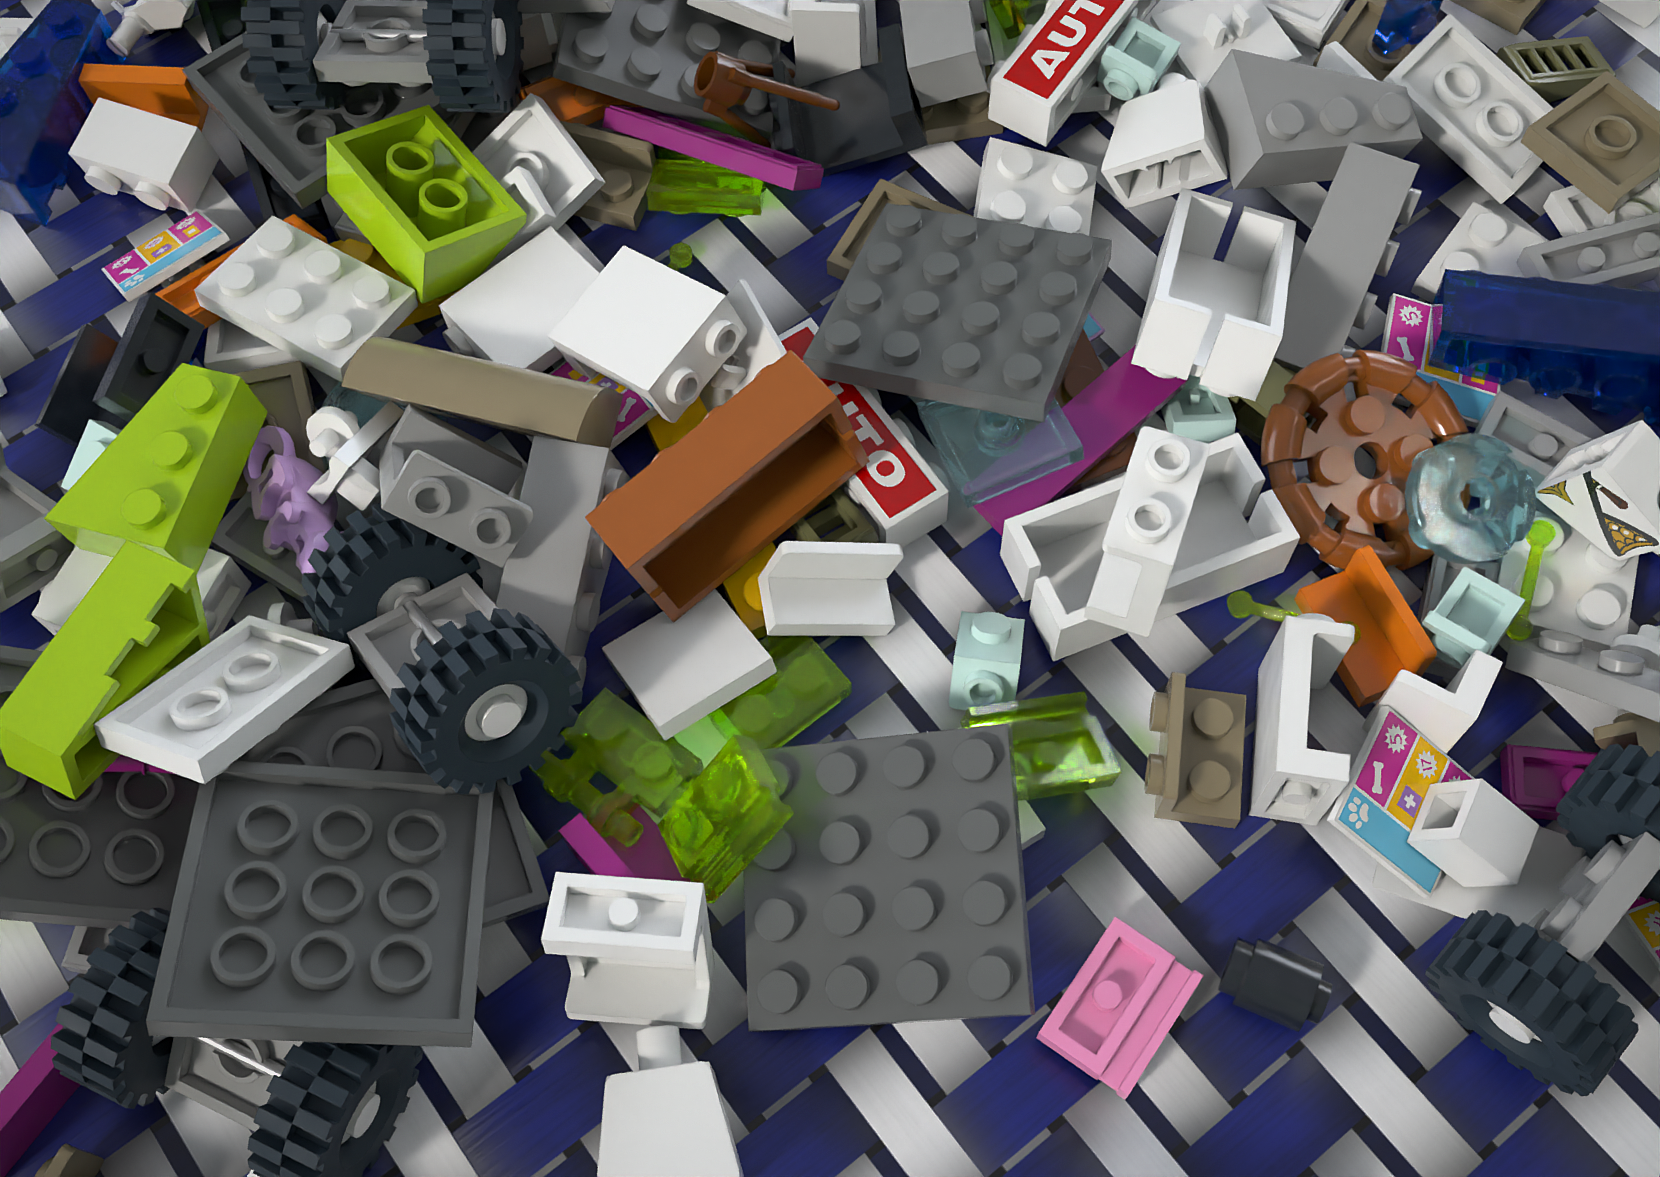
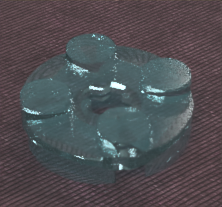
(1436, 508)

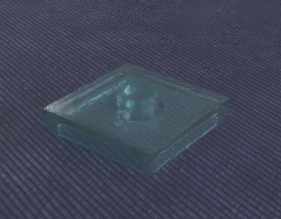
(997, 451)

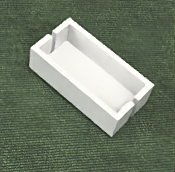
(1215, 314)
(1059, 548)

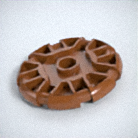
(1330, 448)

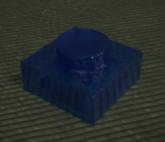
(1405, 23)

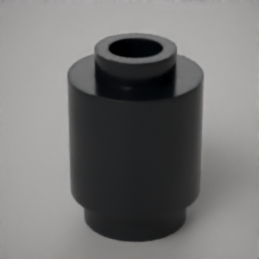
(1275, 983)

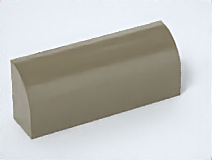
(484, 392)

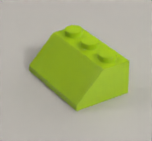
(422, 200)

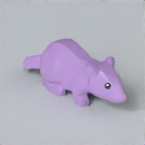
(282, 497)

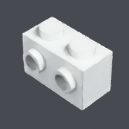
(144, 156)

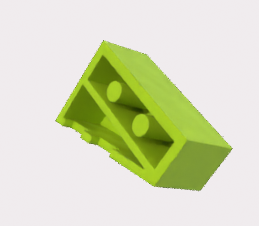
(167, 470)
(118, 640)

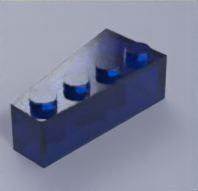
(45, 103)
(1553, 335)

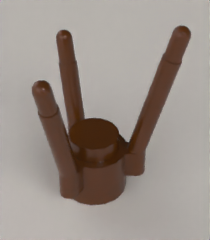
(730, 81)

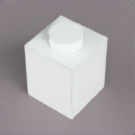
(1473, 833)

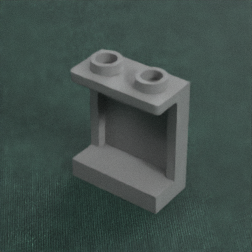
(452, 486)
(29, 545)

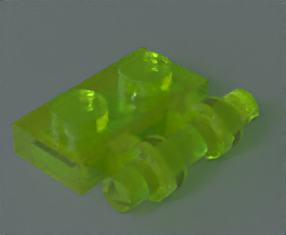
(628, 752)

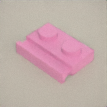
(1119, 1007)

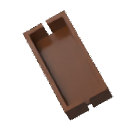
(730, 485)

